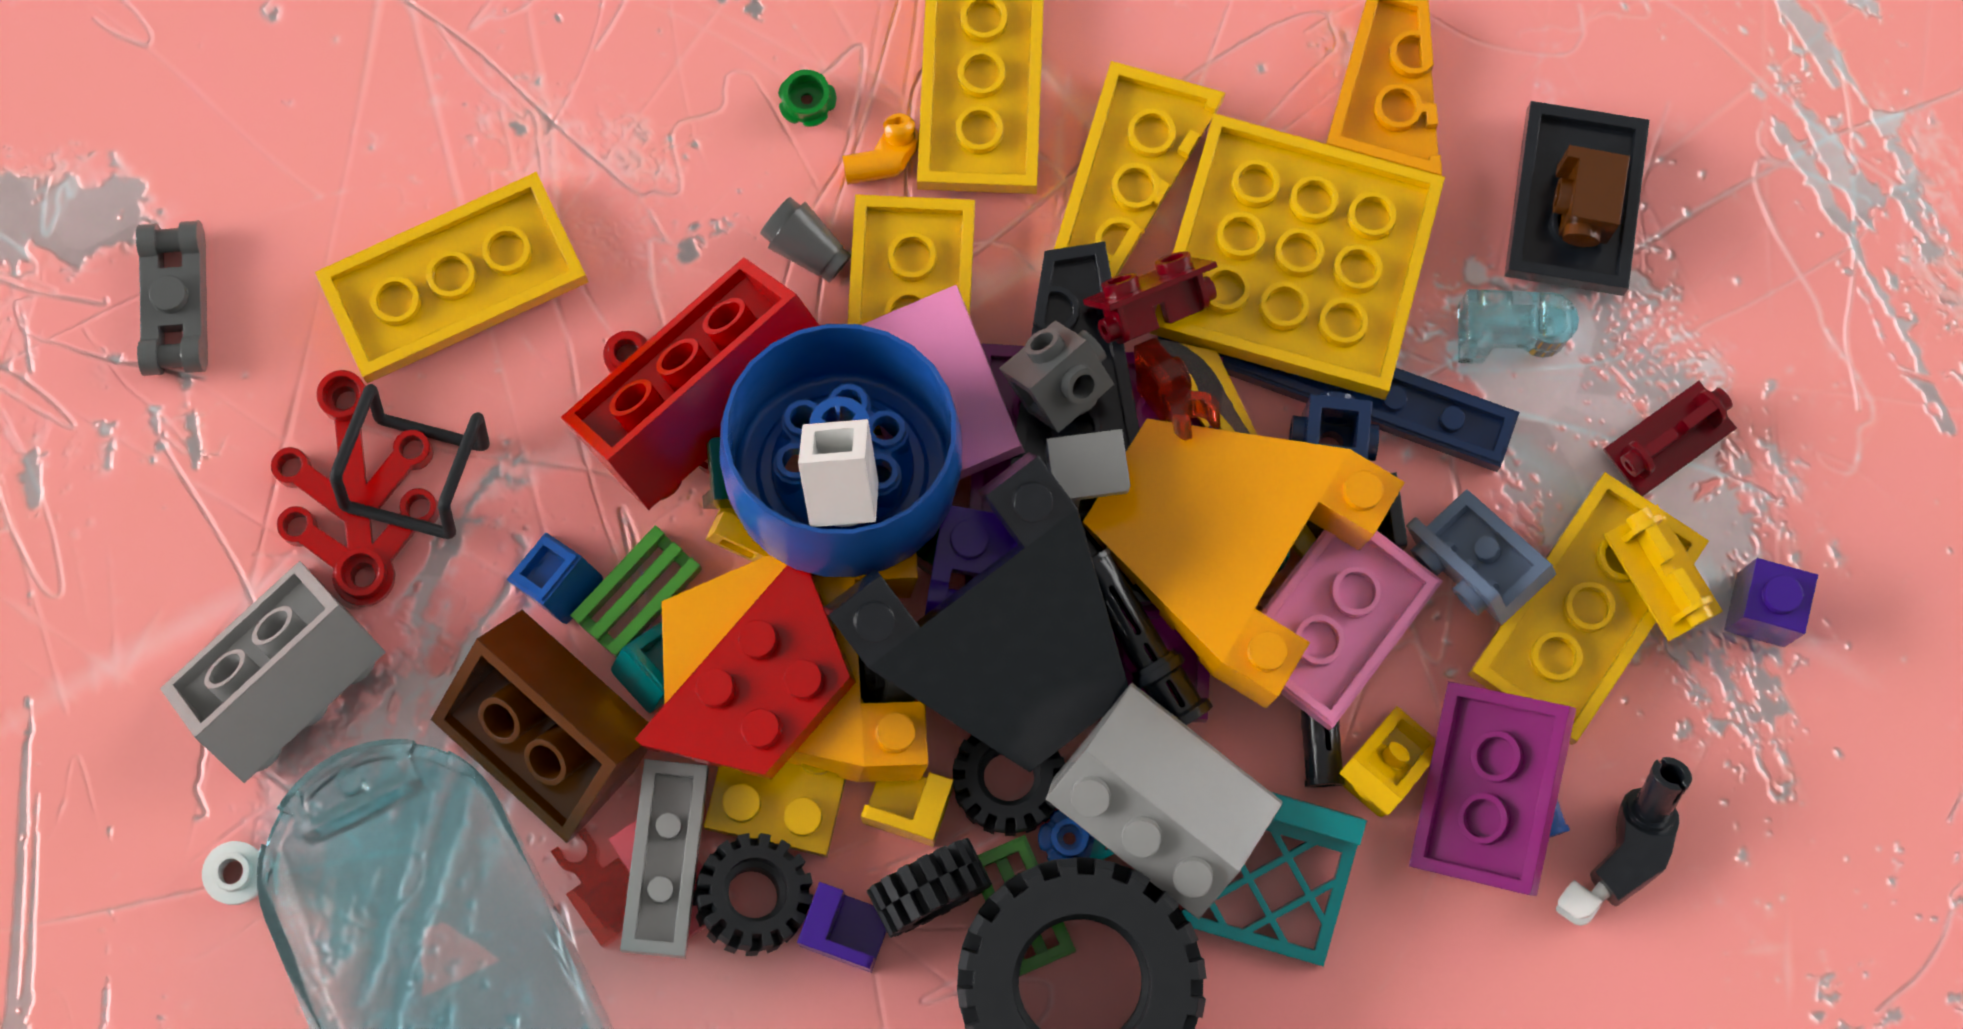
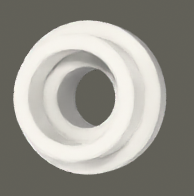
(213, 868)

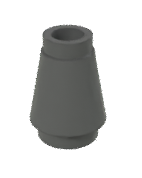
(805, 240)

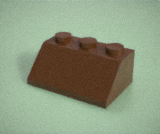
(541, 724)

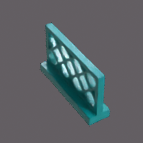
(1315, 827)

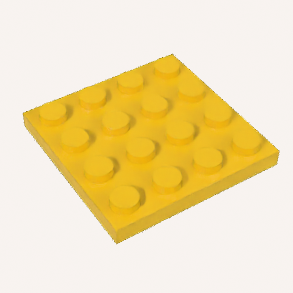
(1309, 254)

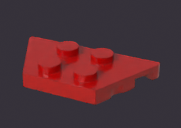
(759, 685)

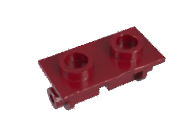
(1130, 299)
(1672, 437)

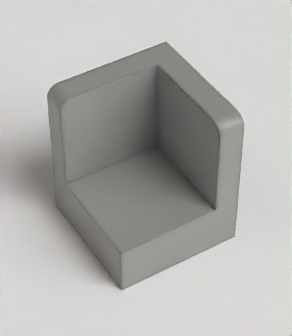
(1089, 464)

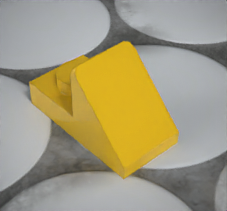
(1389, 763)

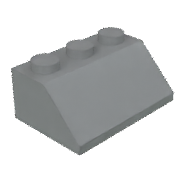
(271, 673)
(1164, 800)

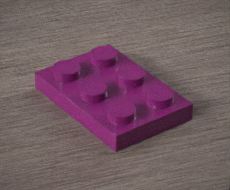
(1492, 788)

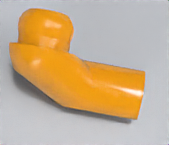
(890, 154)

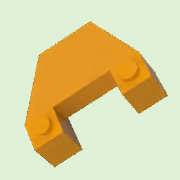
(1214, 526)
(855, 738)

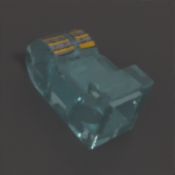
(1513, 320)

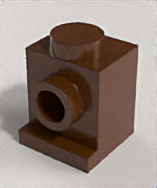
(1590, 195)

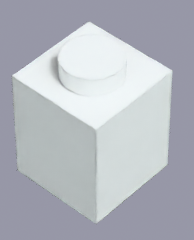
(838, 473)

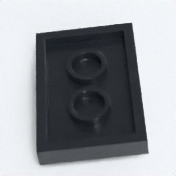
(1534, 239)

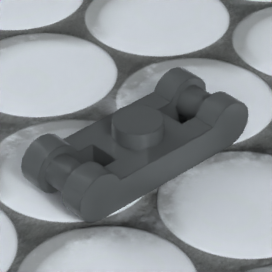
(172, 298)

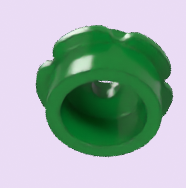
(806, 83)

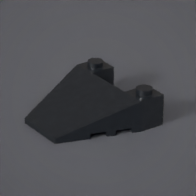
(1017, 649)

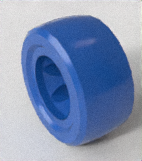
(838, 377)

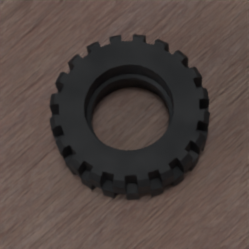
(1081, 891)

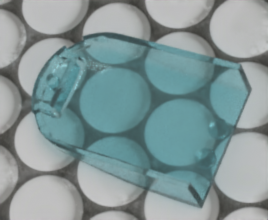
(415, 901)

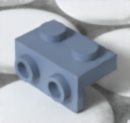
(1482, 556)

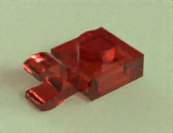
(1167, 389)

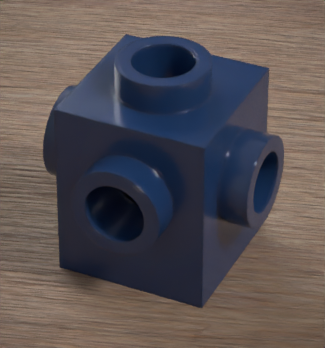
(1340, 418)

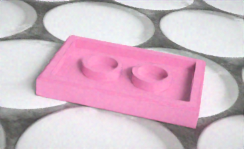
(947, 338)
(1351, 613)

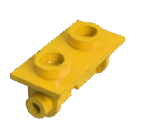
(1662, 572)

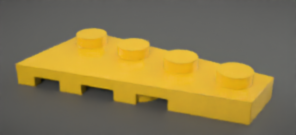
(1133, 157)

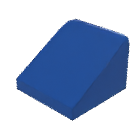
(555, 577)

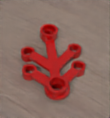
(360, 548)

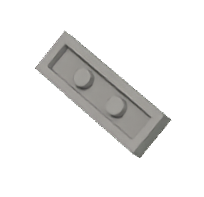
(664, 859)

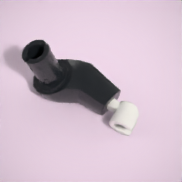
(1643, 847)

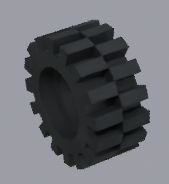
(994, 813)
(752, 856)
(929, 887)

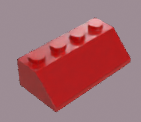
(671, 394)

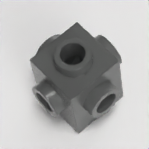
(1058, 374)

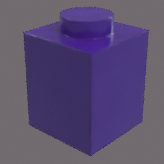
(1771, 602)

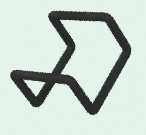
(473, 439)

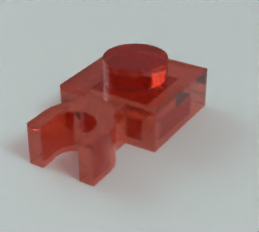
(602, 890)

